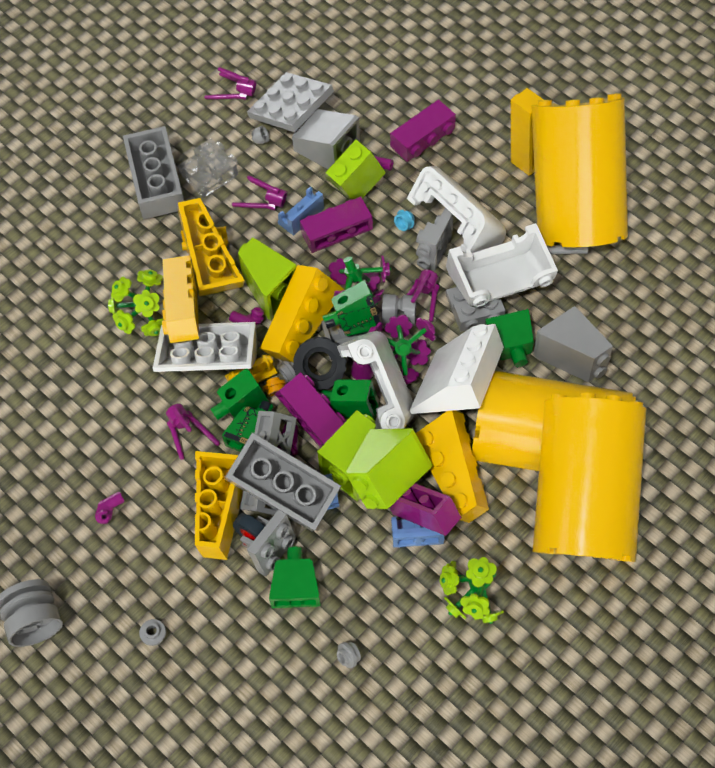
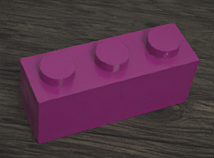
(422, 130)
(336, 224)
(310, 408)
(427, 509)

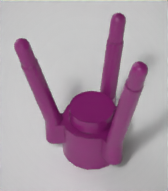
(244, 86)
(274, 195)
(425, 284)
(181, 418)

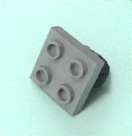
(265, 539)

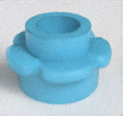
(404, 220)

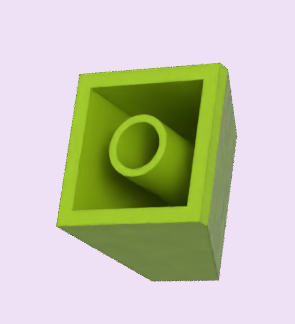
(355, 171)
(265, 274)
(342, 447)
(387, 466)

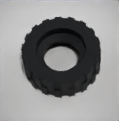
(322, 344)

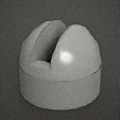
(260, 135)

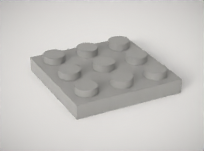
(290, 101)

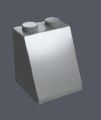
(326, 136)
(573, 346)

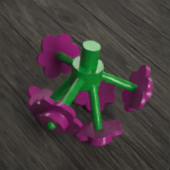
(349, 272)
(408, 349)

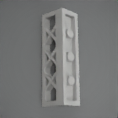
(268, 429)

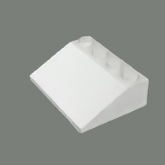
(218, 348)
(460, 372)

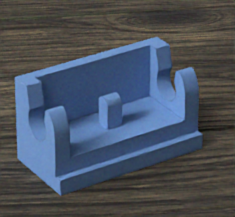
(309, 205)
(410, 534)

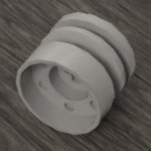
(29, 613)

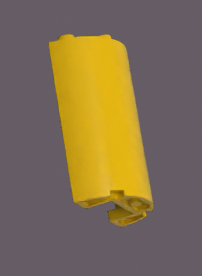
(581, 171)
(512, 417)
(590, 477)

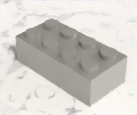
(153, 172)
(282, 482)

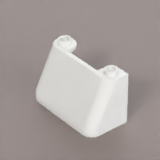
(478, 225)
(502, 268)
(376, 350)

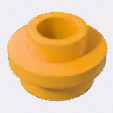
(273, 385)

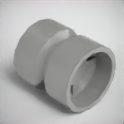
(392, 304)

